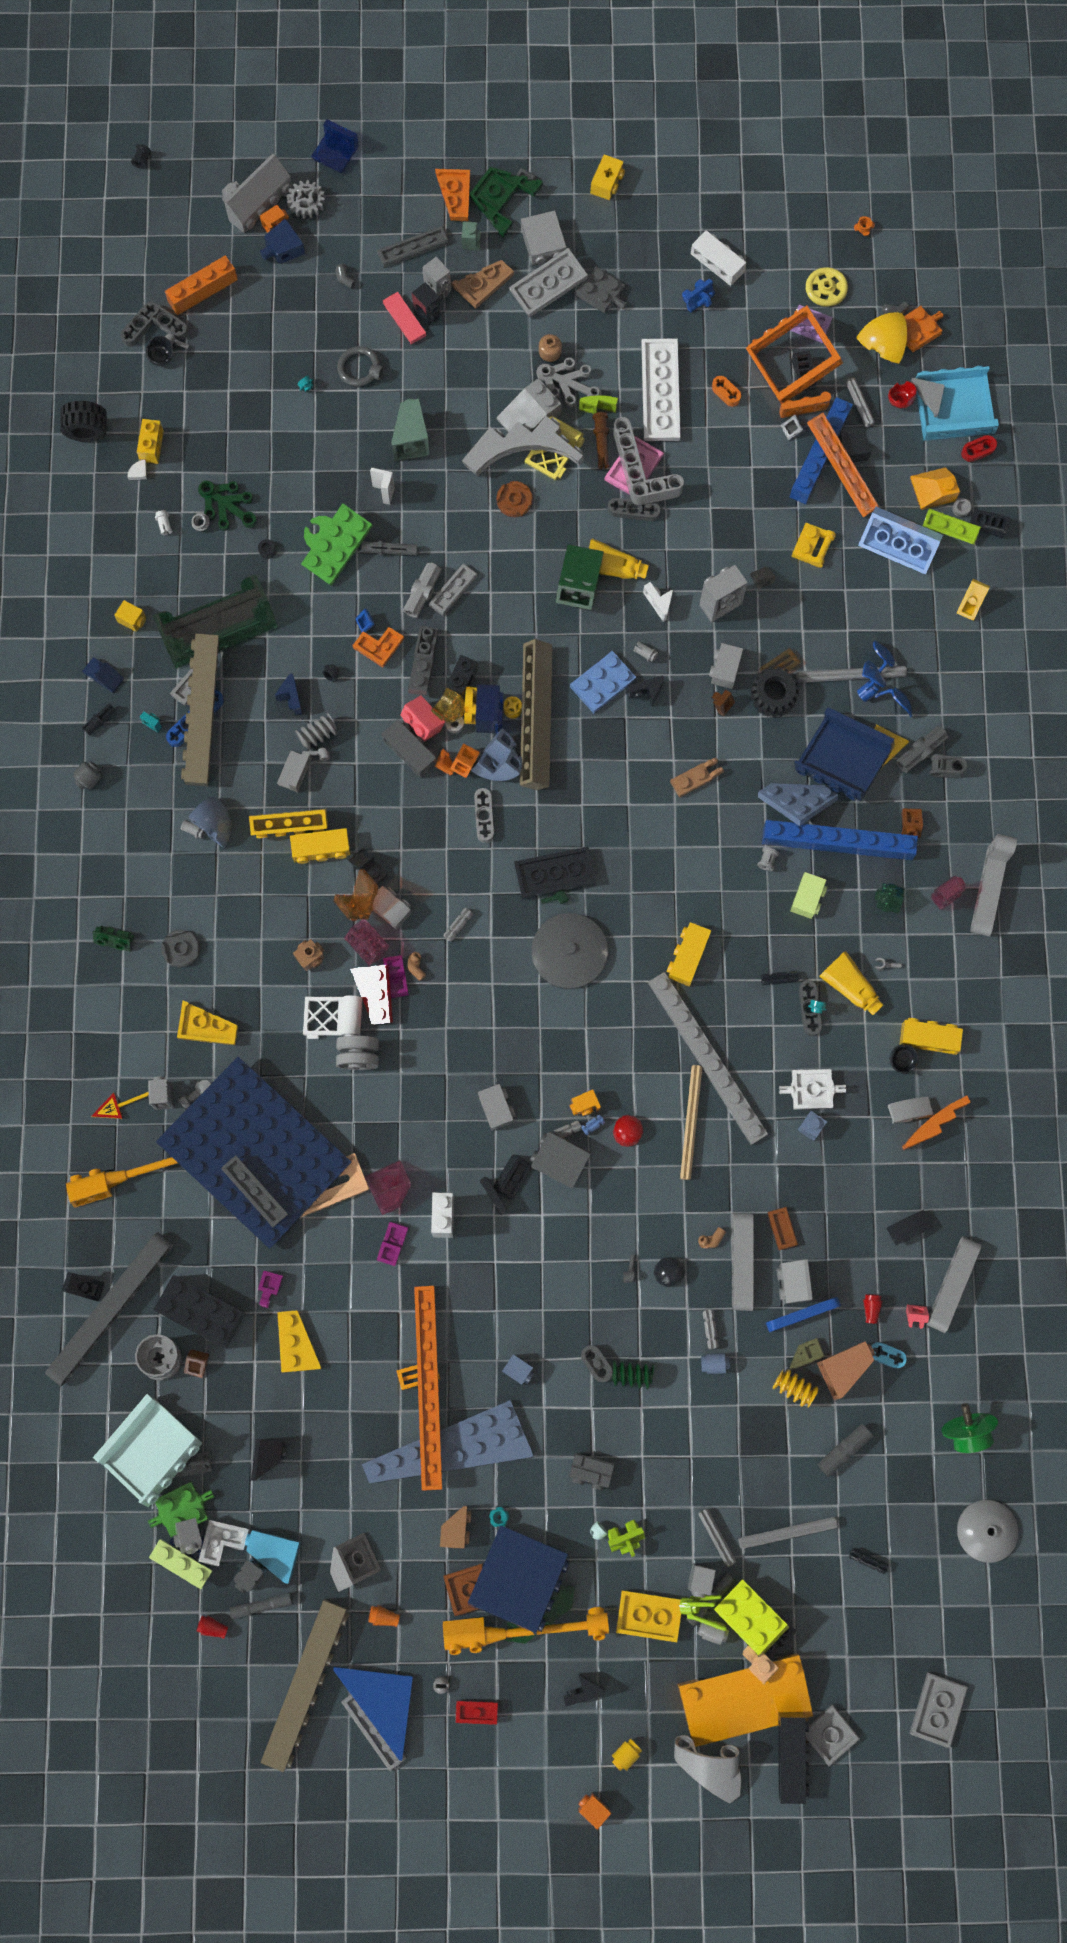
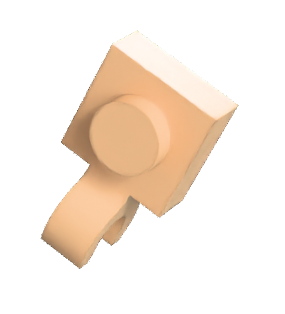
(761, 1666)

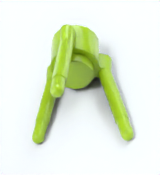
(691, 1606)

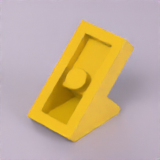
(973, 599)

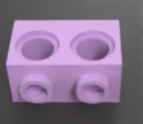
(806, 329)

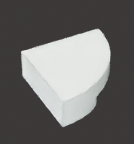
(138, 471)

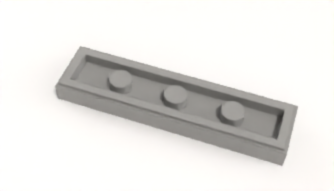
(371, 1733)

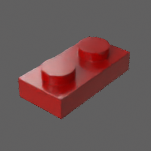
(476, 1712)

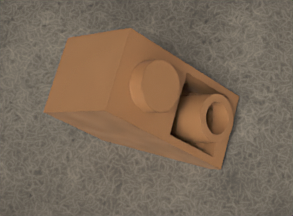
(454, 1530)

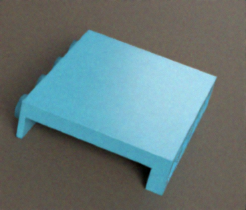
(964, 404)

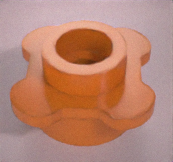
(864, 221)

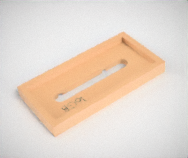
(353, 1187)

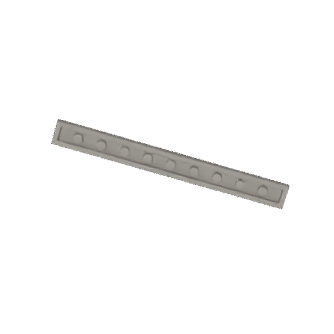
(708, 1058)

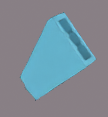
(274, 1552)

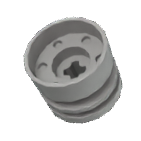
(148, 1352)

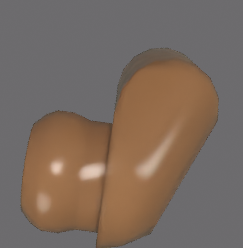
(414, 965)
(711, 1241)

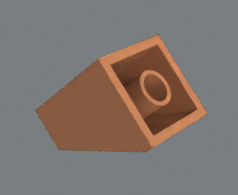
(846, 1368)

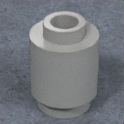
(712, 1634)

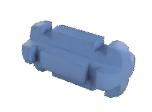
(593, 1124)

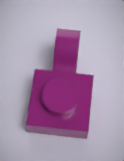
(269, 1285)

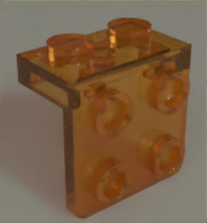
(360, 903)

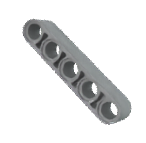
(742, 1262)
(953, 1284)

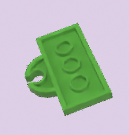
(334, 542)

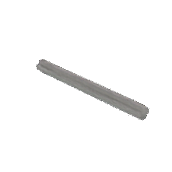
(847, 674)

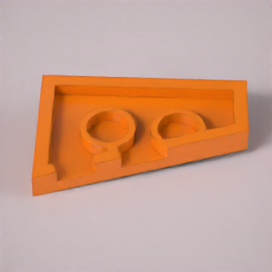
(455, 191)

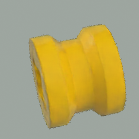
(515, 704)

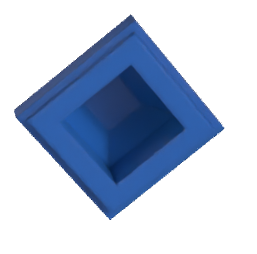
(364, 620)

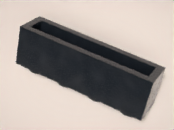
(792, 1758)

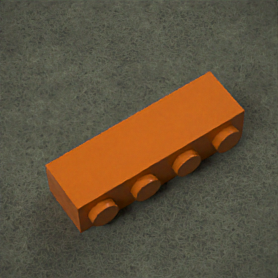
(201, 285)

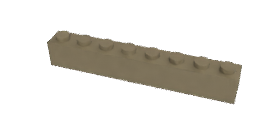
(201, 710)
(536, 714)
(304, 1685)

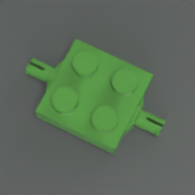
(180, 1505)

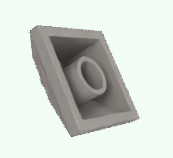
(353, 1562)

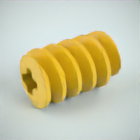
(796, 1387)

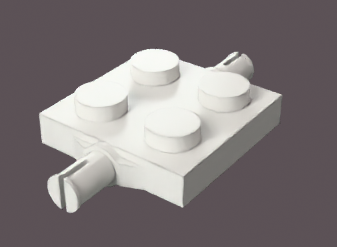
(812, 1089)

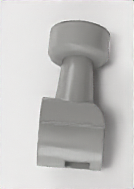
(200, 1087)

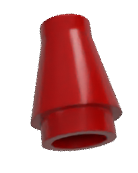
(872, 1307)
(210, 1627)

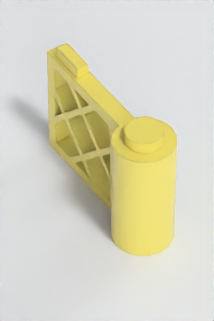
(575, 439)

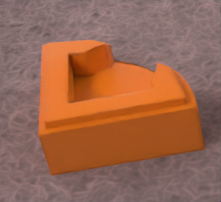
(444, 762)

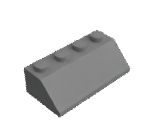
(258, 194)

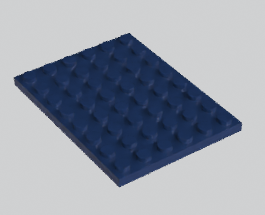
(273, 1140)

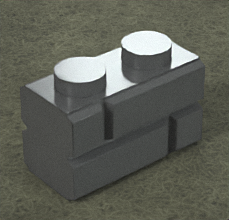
(591, 1471)
(250, 1575)

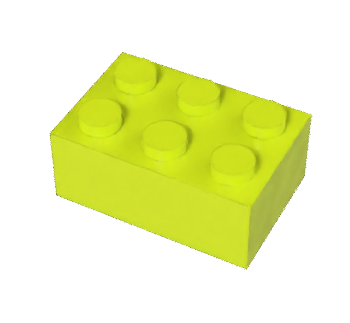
(751, 1618)

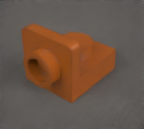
(912, 822)

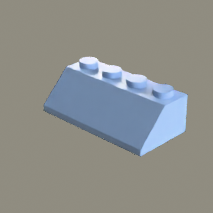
(900, 540)

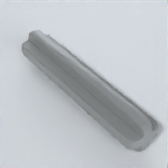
(860, 402)
(717, 1537)

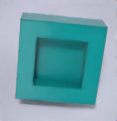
(151, 721)

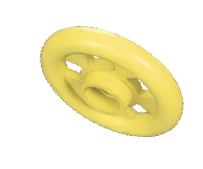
(830, 273)

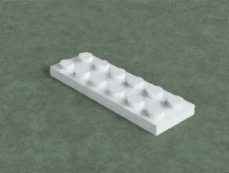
(660, 390)

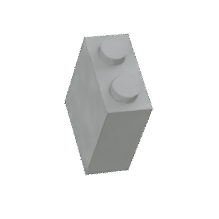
(542, 237)

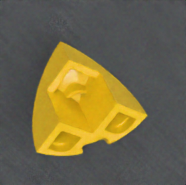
(886, 336)

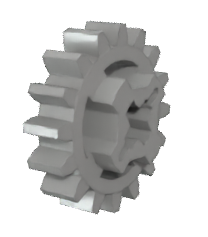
(305, 199)

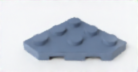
(798, 801)

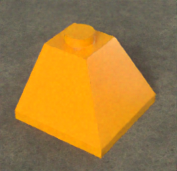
(935, 488)

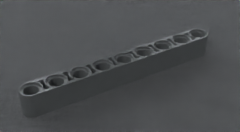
(109, 1309)

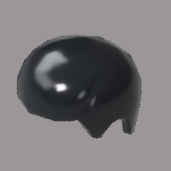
(159, 351)
(904, 1058)
(669, 1272)

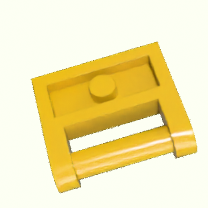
(807, 544)

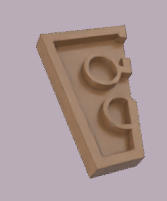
(483, 284)

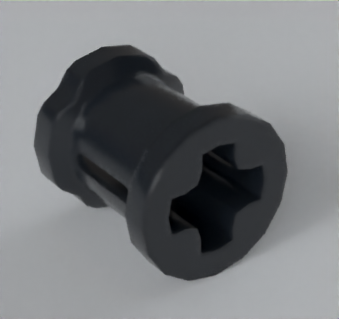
(141, 156)

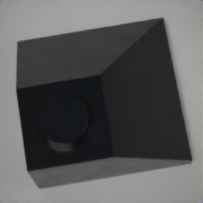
(267, 1456)

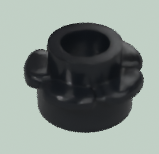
(331, 672)

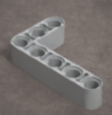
(635, 469)
(990, 885)

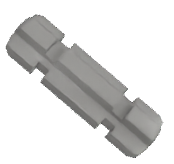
(458, 924)
(568, 1129)
(710, 1329)

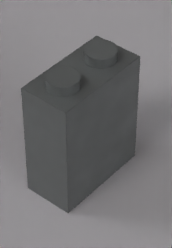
(560, 1159)

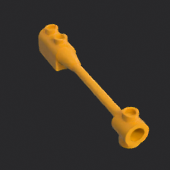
(99, 1184)
(474, 1635)

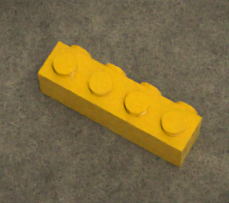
(285, 822)

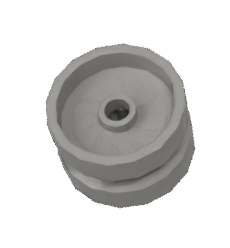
(357, 1052)

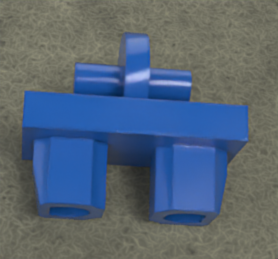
(700, 296)

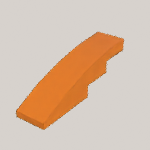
(932, 1126)

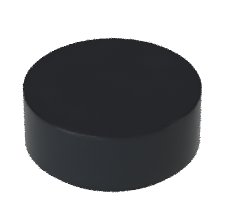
(267, 549)

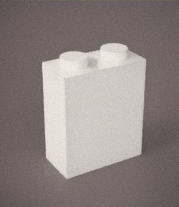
(442, 1215)

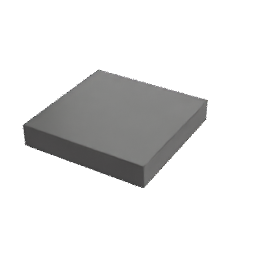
(831, 1735)

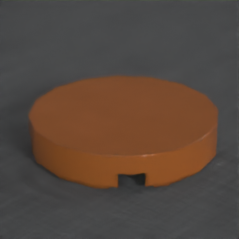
(514, 499)

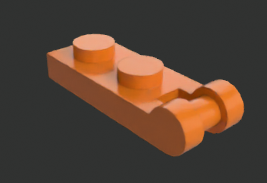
(805, 405)

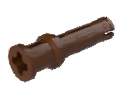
(601, 432)

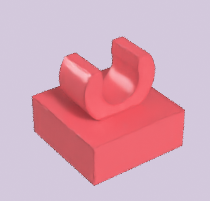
(917, 1314)

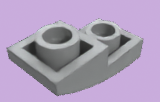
(910, 1109)

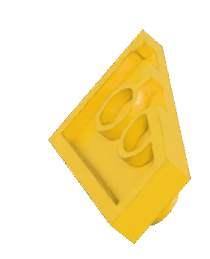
(203, 1026)
(295, 1345)

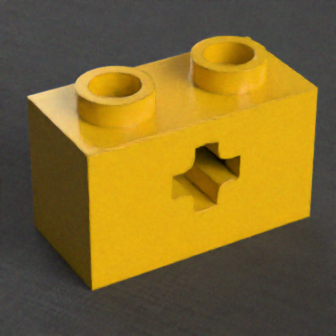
(607, 177)

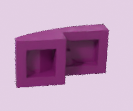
(397, 976)
(392, 1243)

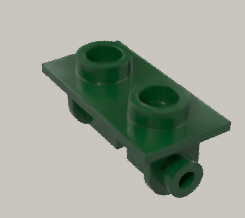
(104, 937)

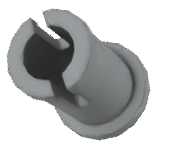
(646, 652)
(191, 828)

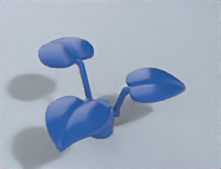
(871, 688)

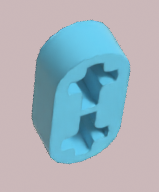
(889, 1351)

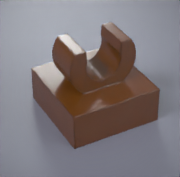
(723, 702)

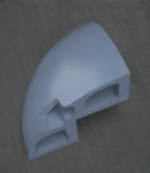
(499, 759)
(213, 819)

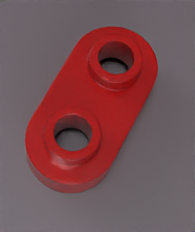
(977, 448)

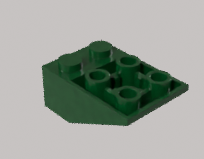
(579, 577)

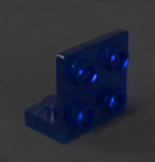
(336, 146)

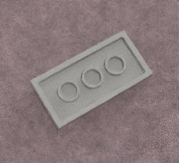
(548, 282)

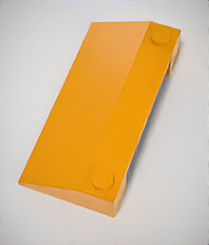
(742, 1703)

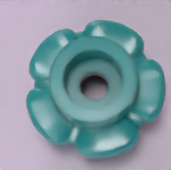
(305, 383)
(817, 1006)
(504, 1517)

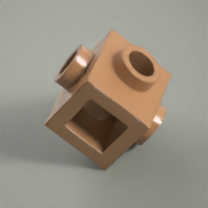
(308, 961)

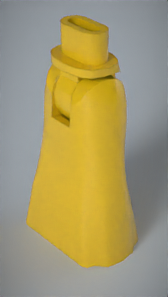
(618, 563)
(850, 982)

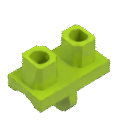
(628, 1541)

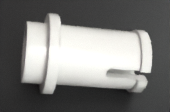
(163, 521)

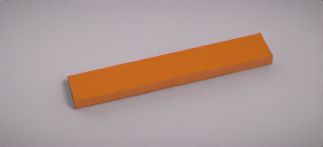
(842, 464)

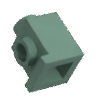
(470, 236)

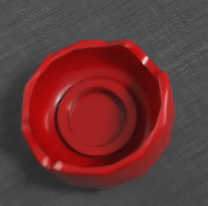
(902, 395)
(628, 1130)

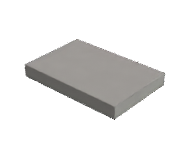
(938, 1710)

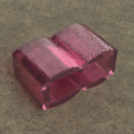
(948, 892)

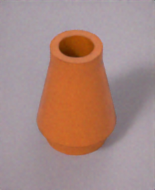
(383, 1617)

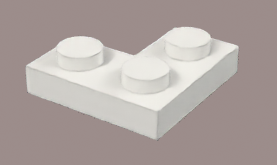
(217, 1537)

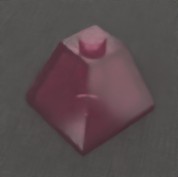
(389, 1186)

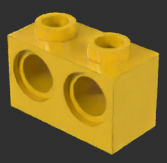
(150, 441)

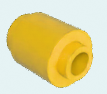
(626, 1755)

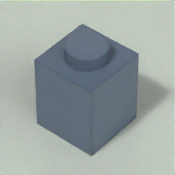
(812, 1125)
(518, 1370)

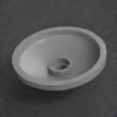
(973, 1529)

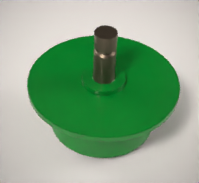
(971, 1431)

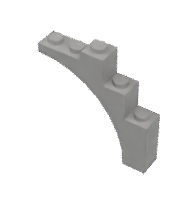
(520, 438)

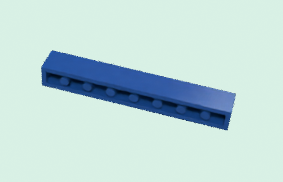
(839, 840)

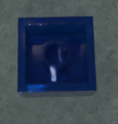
(489, 708)

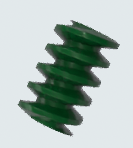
(632, 1375)

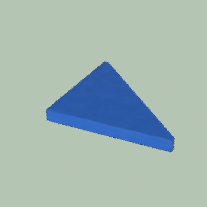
(383, 1700)

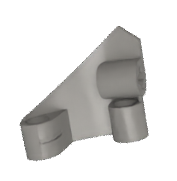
(716, 1774)

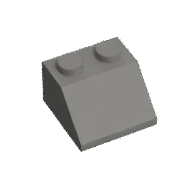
(794, 1282)

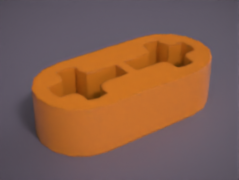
(725, 391)

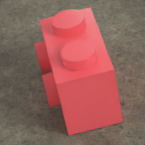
(421, 718)

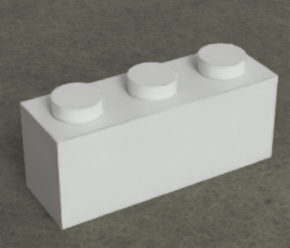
(718, 257)

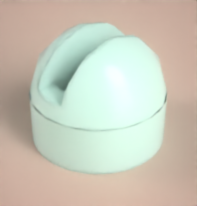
(598, 1531)

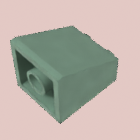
(410, 433)

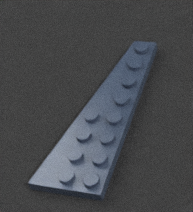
(477, 1441)

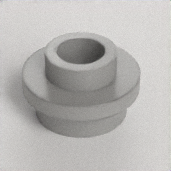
(195, 522)

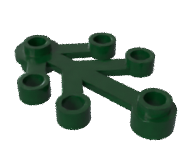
(225, 502)

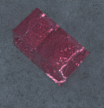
(366, 942)

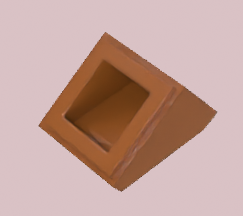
(196, 1363)

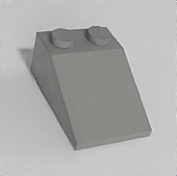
(530, 407)

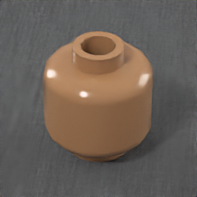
(550, 348)

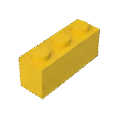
(320, 846)
(688, 953)
(931, 1036)

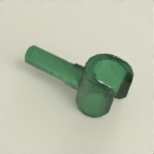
(560, 896)

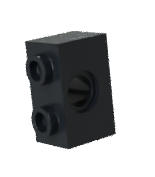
(426, 304)
(462, 675)

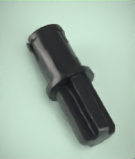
(97, 720)

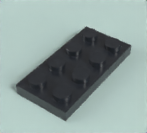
(555, 872)

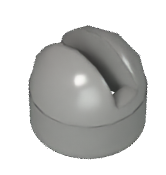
(441, 1680)

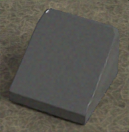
(793, 427)

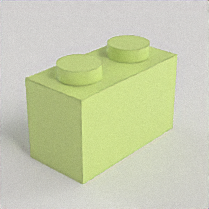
(808, 895)

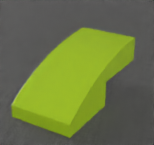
(592, 403)

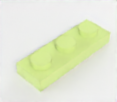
(180, 1564)

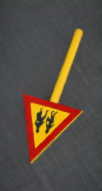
(111, 1109)

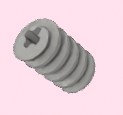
(317, 731)

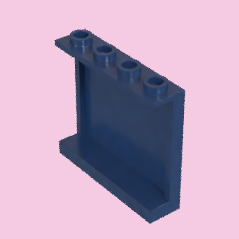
(845, 755)
(519, 1580)

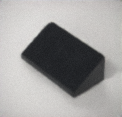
(512, 1176)

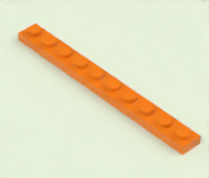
(428, 1388)

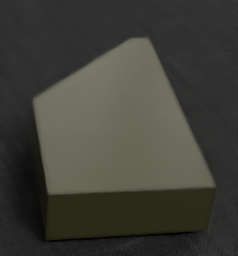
(807, 1353)

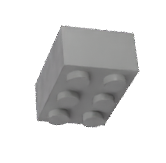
(723, 593)

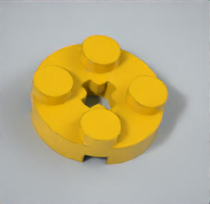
(470, 705)

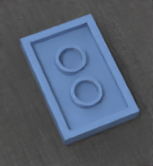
(603, 682)

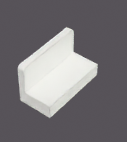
(384, 481)

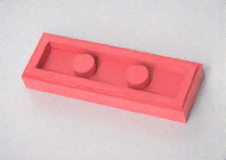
(404, 318)

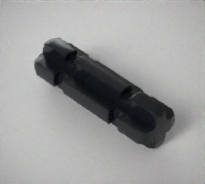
(780, 977)
(868, 1561)

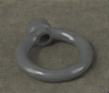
(376, 370)

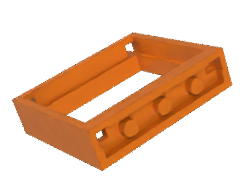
(809, 378)

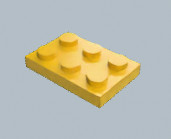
(649, 1616)

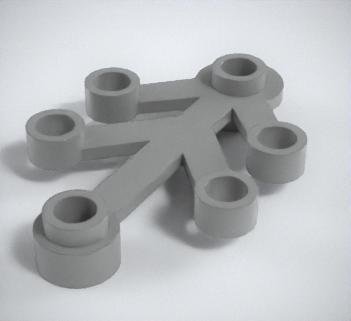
(566, 380)

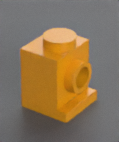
(584, 1104)

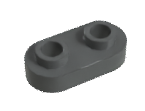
(594, 1365)

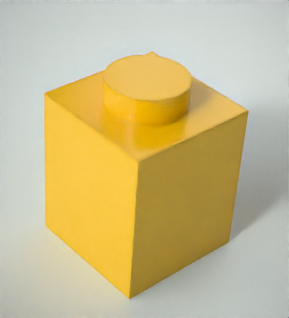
(130, 616)

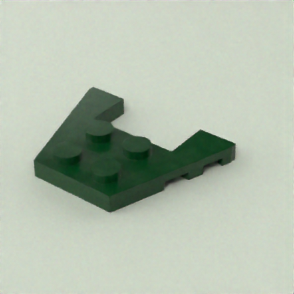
(496, 190)

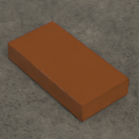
(782, 1228)

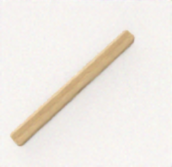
(691, 1121)

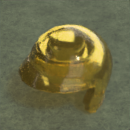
(450, 706)

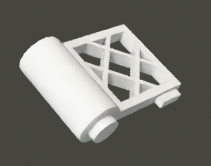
(348, 1014)

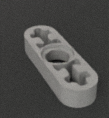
(488, 801)

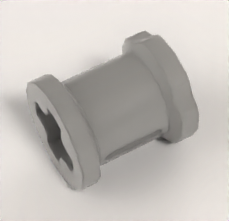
(768, 859)

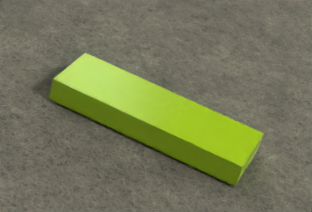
(951, 526)

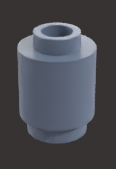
(715, 1363)

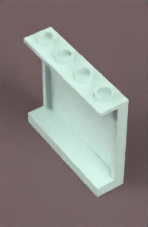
(148, 1450)

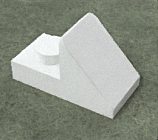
(660, 604)

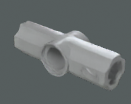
(422, 590)

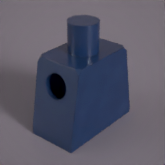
(282, 243)

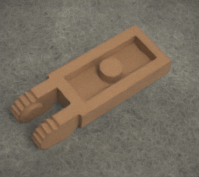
(695, 777)

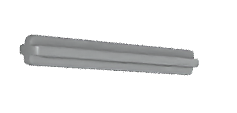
(787, 1532)

